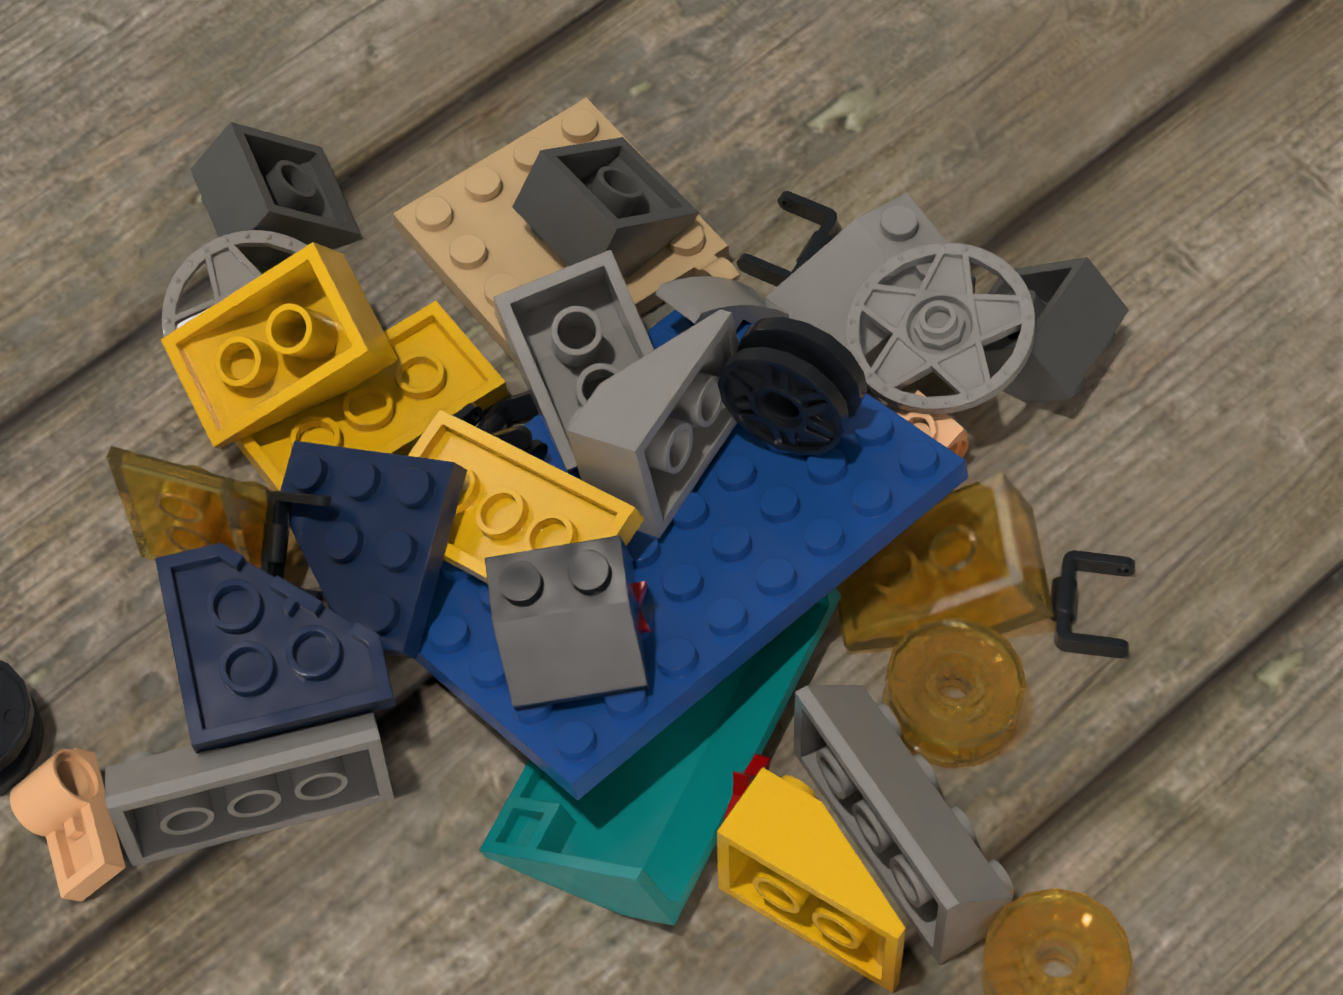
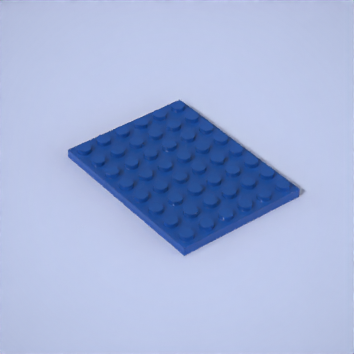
(724, 579)

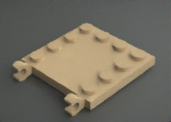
(487, 248)

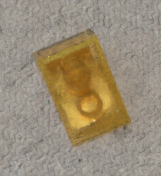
(187, 506)
(961, 559)

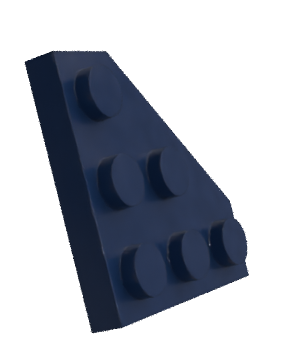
(380, 538)
(262, 652)

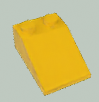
(279, 345)
(799, 870)

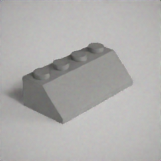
(207, 798)
(899, 817)

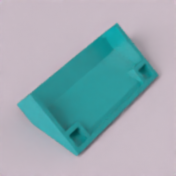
(656, 818)

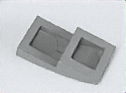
(704, 295)

